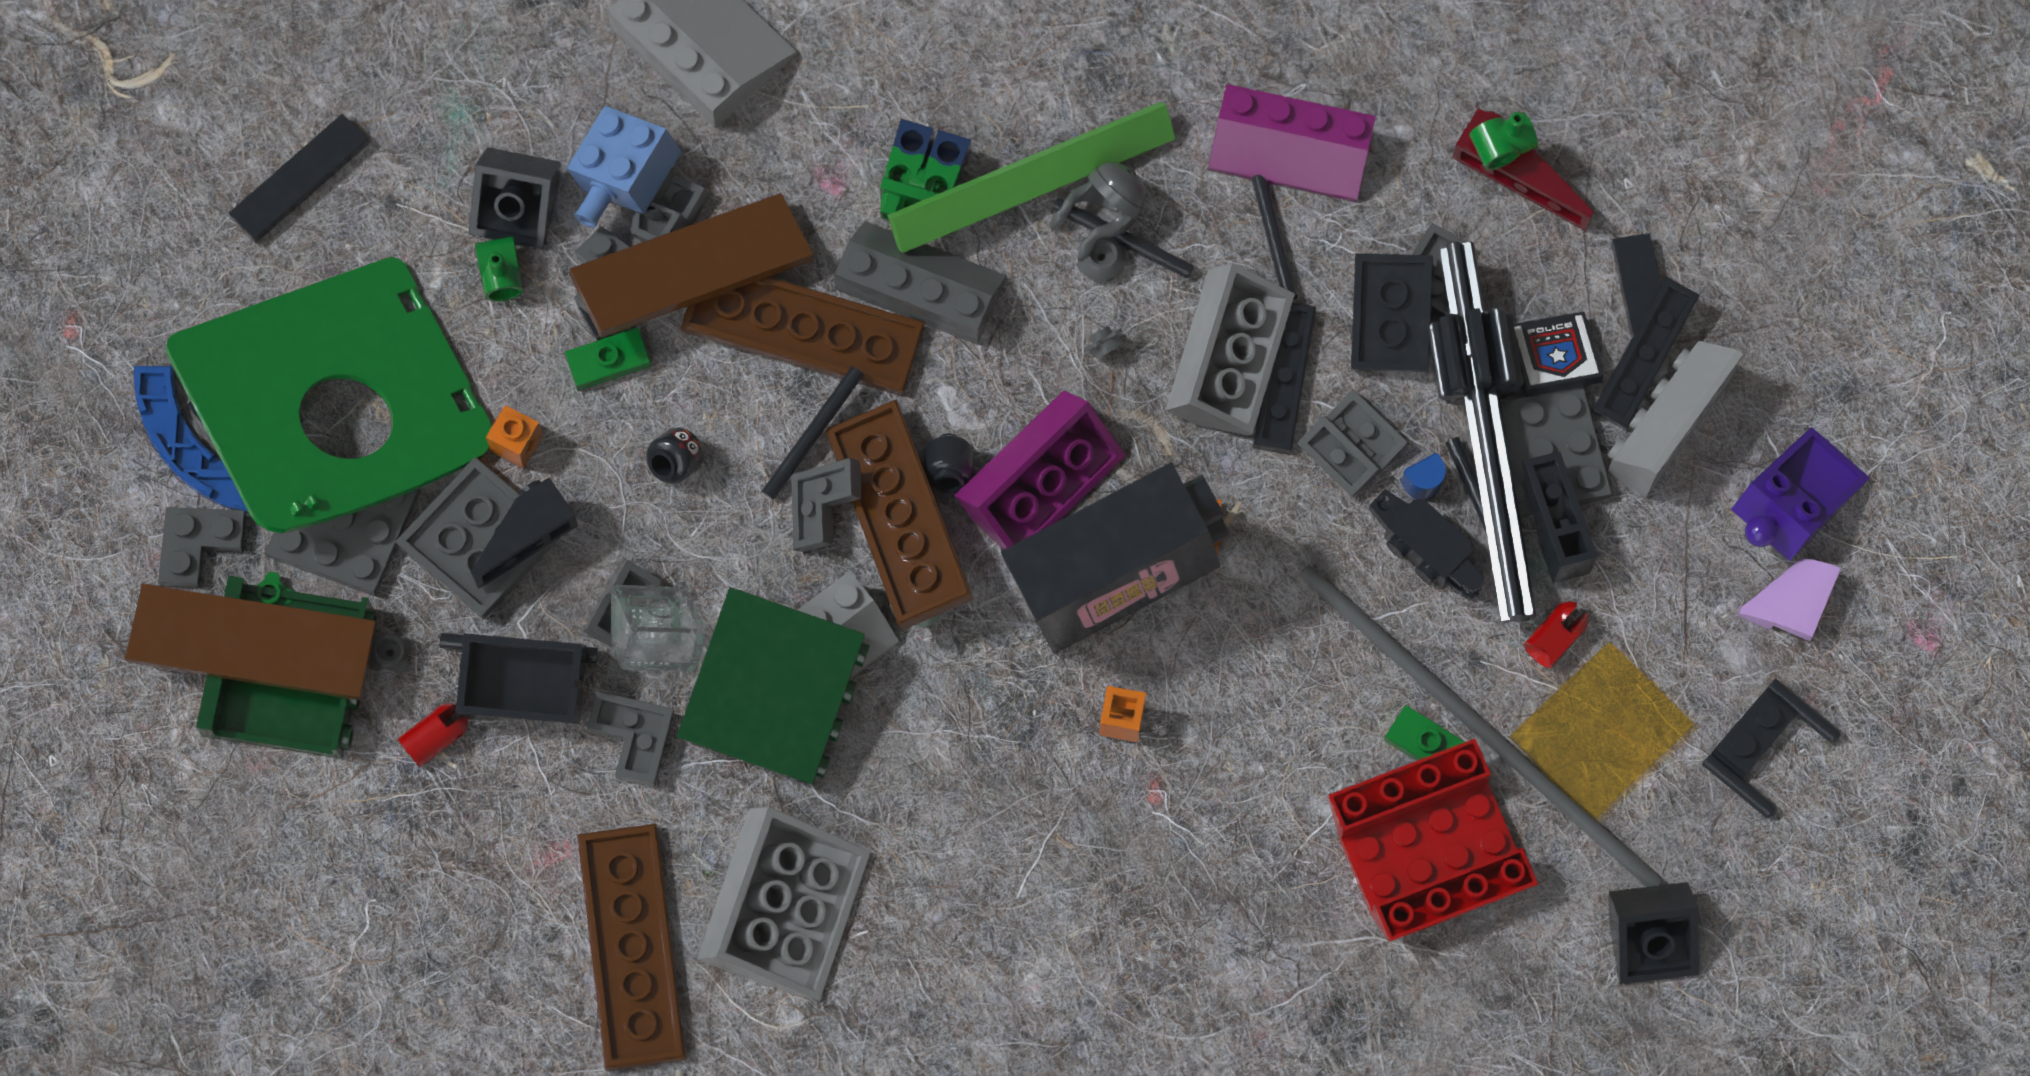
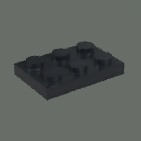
(1392, 312)

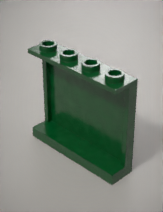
(773, 686)
(276, 714)

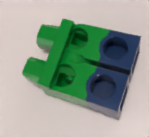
(907, 178)

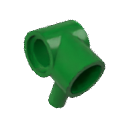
(1503, 140)
(499, 269)

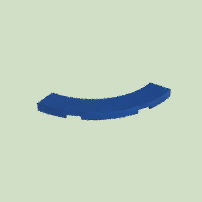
(175, 441)

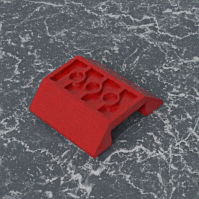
(1429, 841)

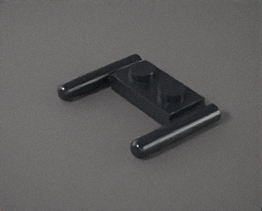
(1755, 734)

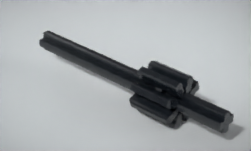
(1480, 365)

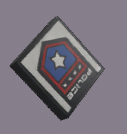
(1557, 354)

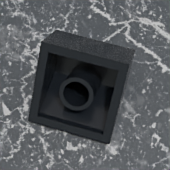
(514, 196)
(1654, 932)

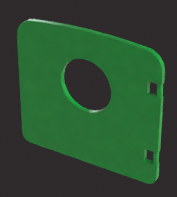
(261, 361)

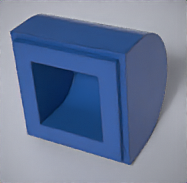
(1424, 478)

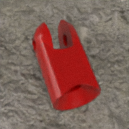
(1551, 638)
(431, 735)

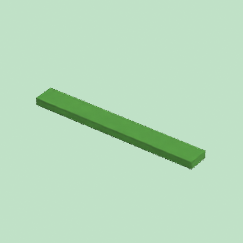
(1030, 177)

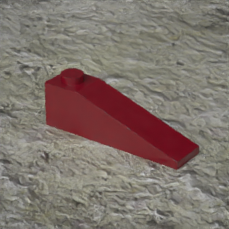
(1526, 176)

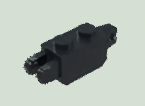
(1428, 543)

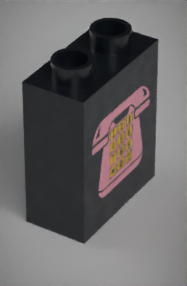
(1117, 555)

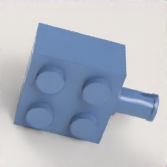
(621, 164)

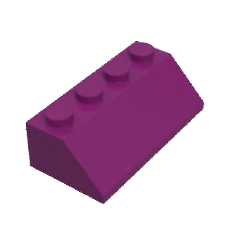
(1291, 142)
(1041, 472)

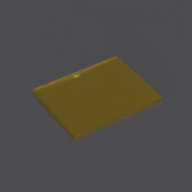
(1601, 730)

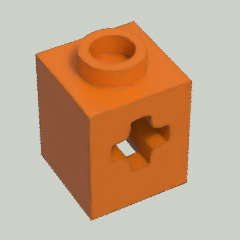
(514, 436)
(1122, 713)

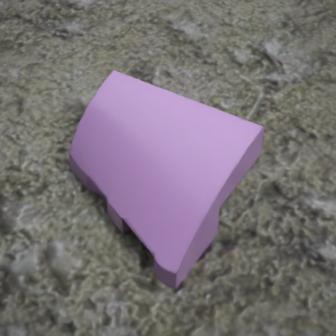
(1794, 599)

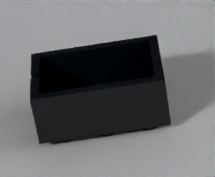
(521, 678)

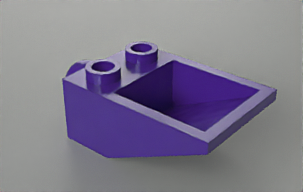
(1798, 494)

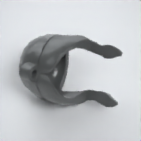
(1111, 187)

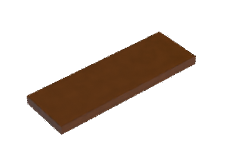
(690, 265)
(811, 331)
(901, 516)
(251, 641)
(631, 947)

